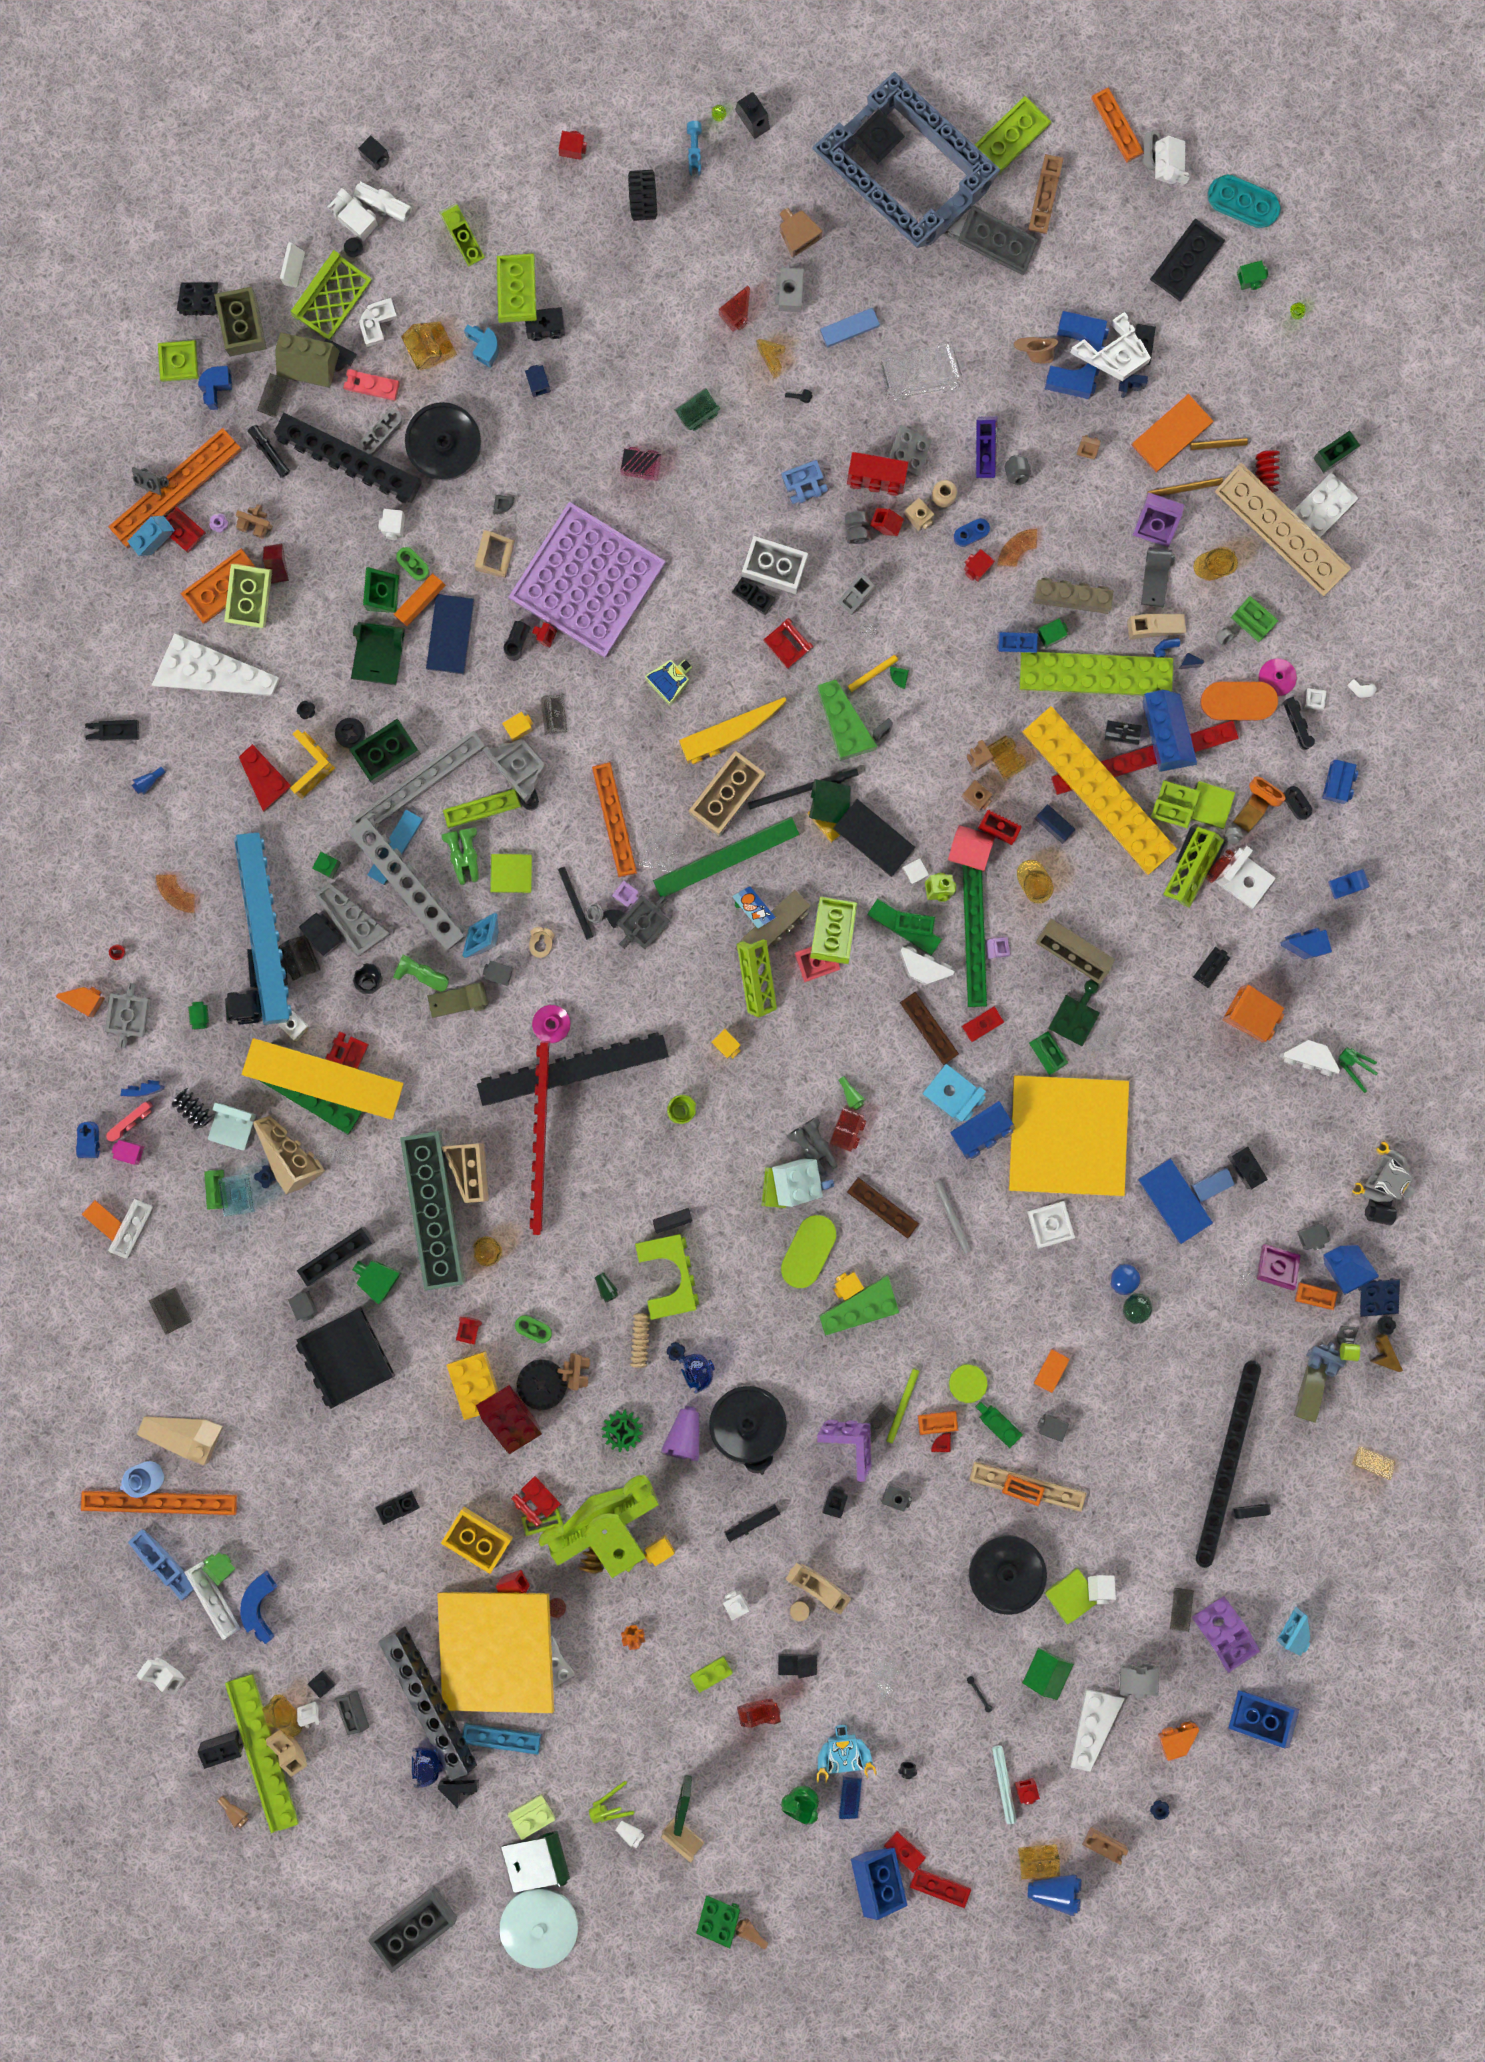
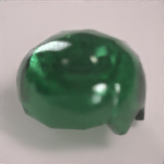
(1137, 1308)

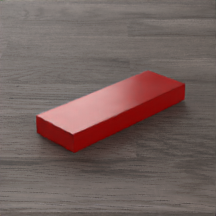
(940, 1888)

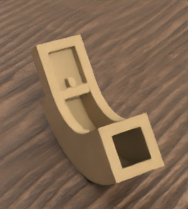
(819, 1587)

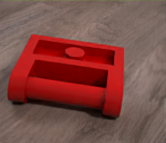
(783, 647)

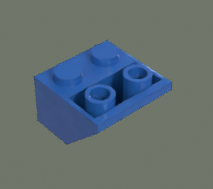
(1310, 945)

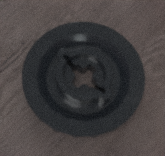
(527, 1386)

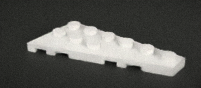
(201, 668)

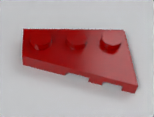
(263, 777)

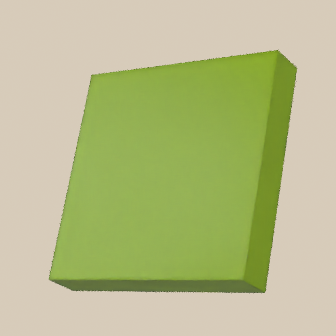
(178, 361)
(1213, 805)

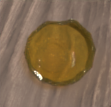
(488, 1258)

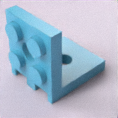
(963, 1100)

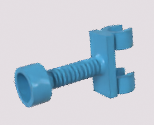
(694, 129)

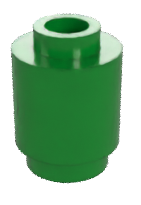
(198, 1015)

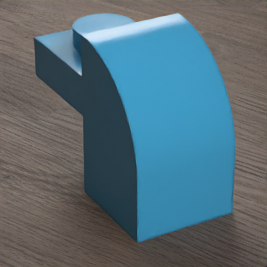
(487, 346)

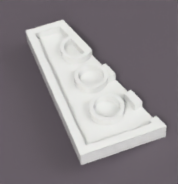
(1094, 1725)

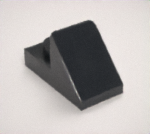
(797, 1664)
(453, 1788)

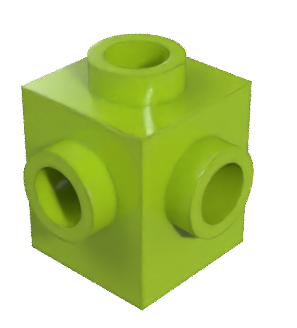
(940, 887)

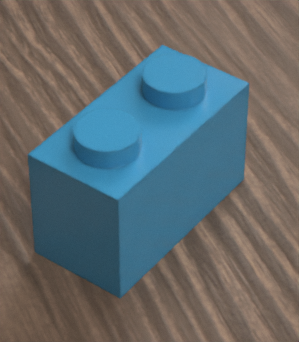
(151, 535)

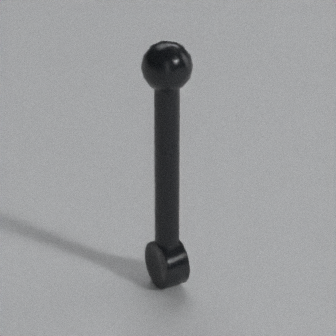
(970, 1680)

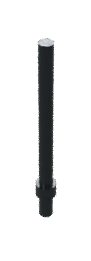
(838, 777)

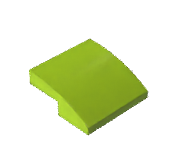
(1175, 804)
(511, 873)
(1070, 1596)

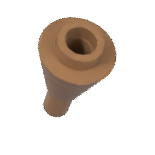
(236, 1815)
(747, 1931)

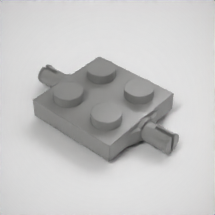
(127, 1015)

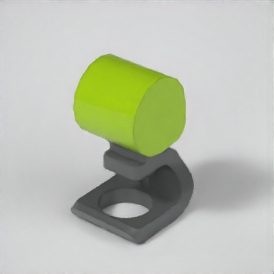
(1348, 1349)

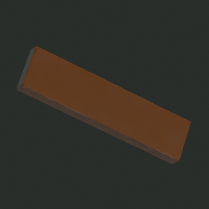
(929, 1028)
(882, 1207)

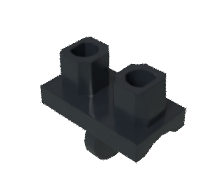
(1123, 732)

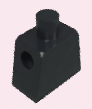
(751, 112)

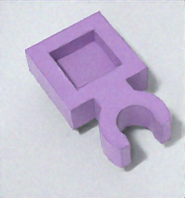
(625, 894)

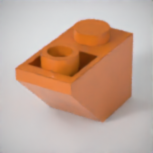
(1178, 1741)

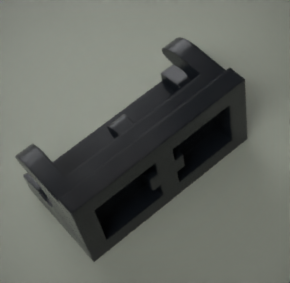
(220, 1749)

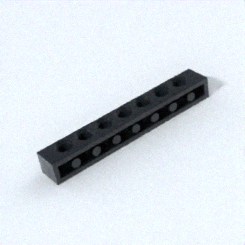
(289, 425)
(428, 1703)

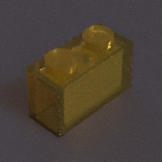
(1006, 758)

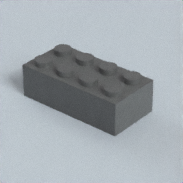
(412, 1929)

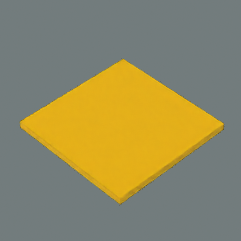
(1069, 1135)
(496, 1652)

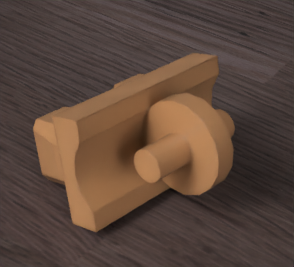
(261, 526)
(571, 1371)

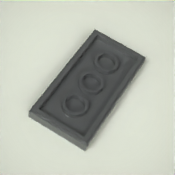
(997, 240)

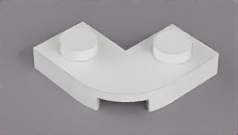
(371, 319)

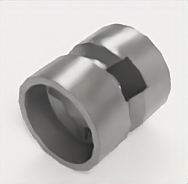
(858, 530)

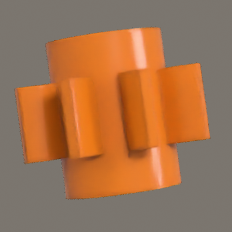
(633, 1637)

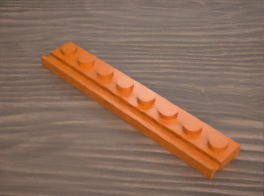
(182, 483)

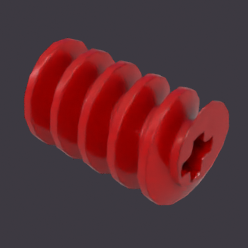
(1266, 468)

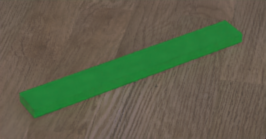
(726, 857)
(974, 937)

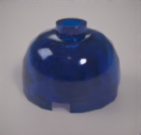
(697, 1371)
(425, 1767)

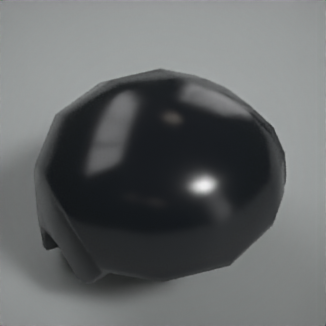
(361, 977)

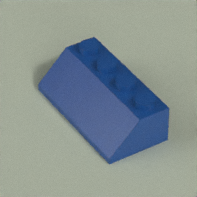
(1169, 730)

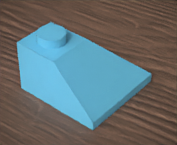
(1296, 1633)

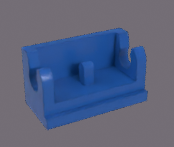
(1017, 642)

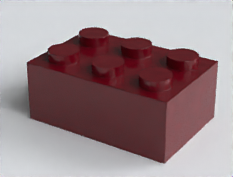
(508, 1419)

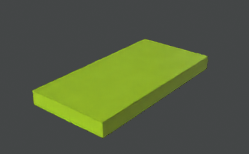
(1013, 133)
(516, 288)
(833, 930)

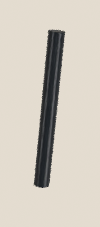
(575, 903)

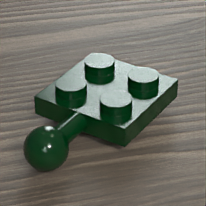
(1075, 1018)

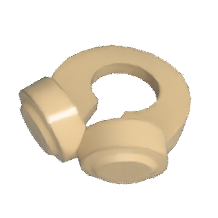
(535, 936)

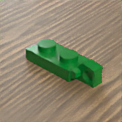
(999, 1424)

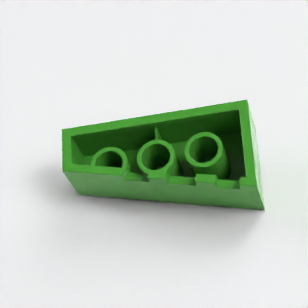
(846, 727)
(864, 1307)

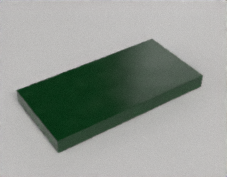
(682, 1805)

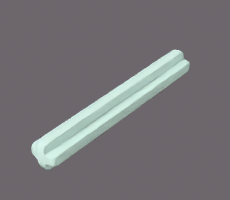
(1004, 1784)

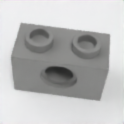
(789, 301)

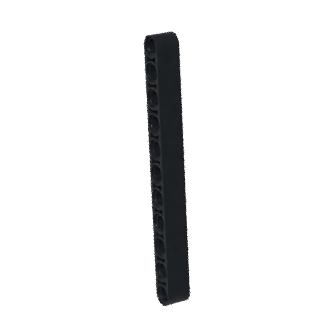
(1225, 1492)

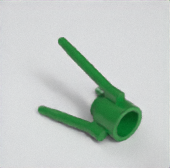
(1349, 1057)

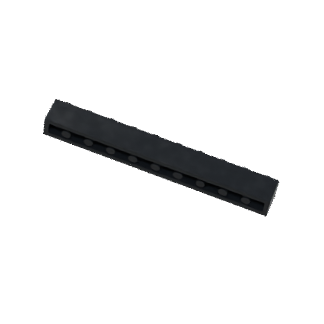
(575, 1069)

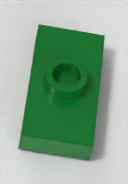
(914, 923)

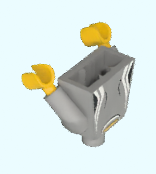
(1389, 1179)

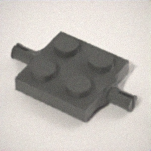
(643, 922)

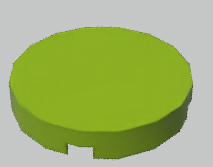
(968, 1383)

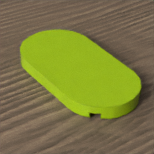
(808, 1251)

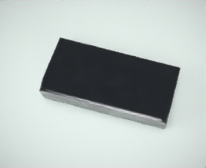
(672, 1220)

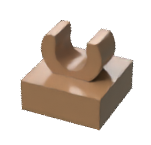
(1088, 447)

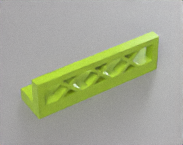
(1197, 867)
(753, 981)

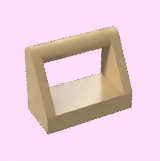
(483, 552)

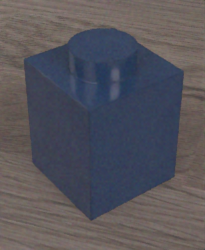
(537, 380)

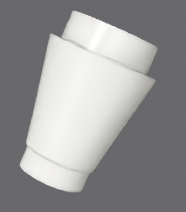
(630, 1834)

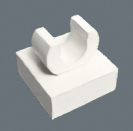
(307, 1714)

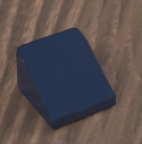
(1191, 661)

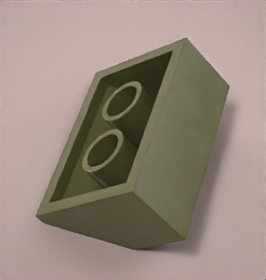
(305, 359)

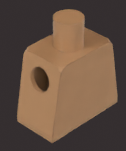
(798, 231)

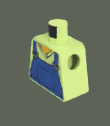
(669, 680)

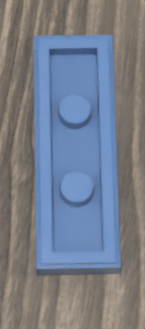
(849, 327)

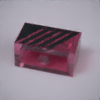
(641, 464)

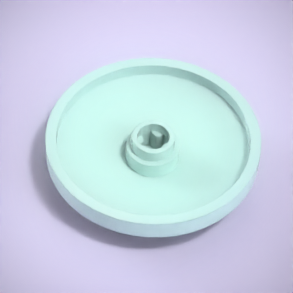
(538, 1927)

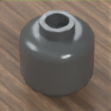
(1017, 470)

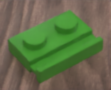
(1254, 619)

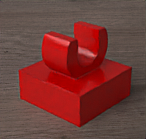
(545, 634)

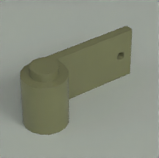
(458, 1000)

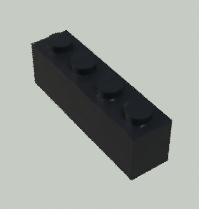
(335, 1256)

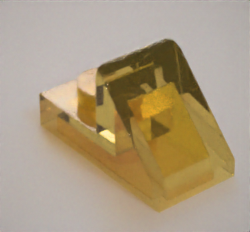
(769, 351)

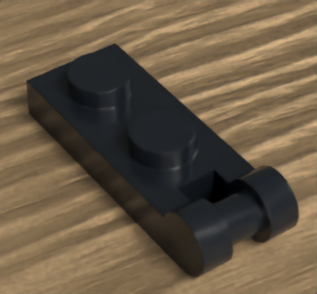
(1298, 723)

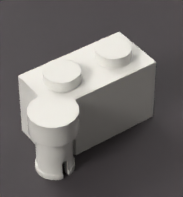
(1170, 161)
(353, 215)

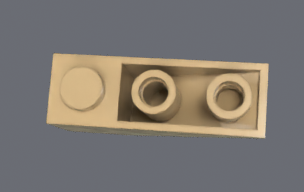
(1155, 625)

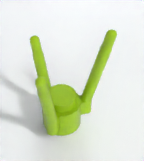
(601, 1814)

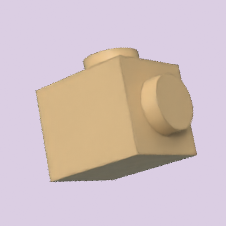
(919, 515)

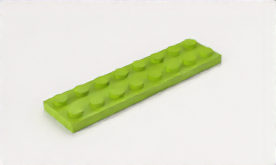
(1095, 673)

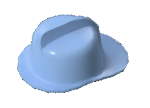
(142, 1479)

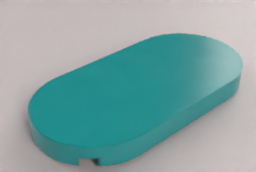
(1244, 201)

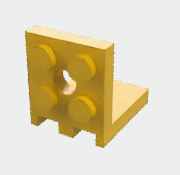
(317, 772)

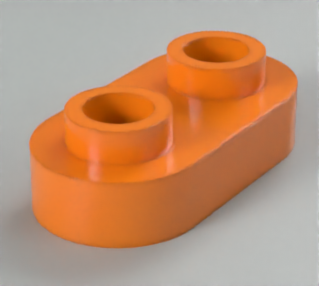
(1267, 791)

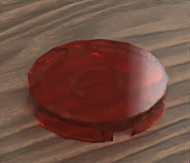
(1220, 865)

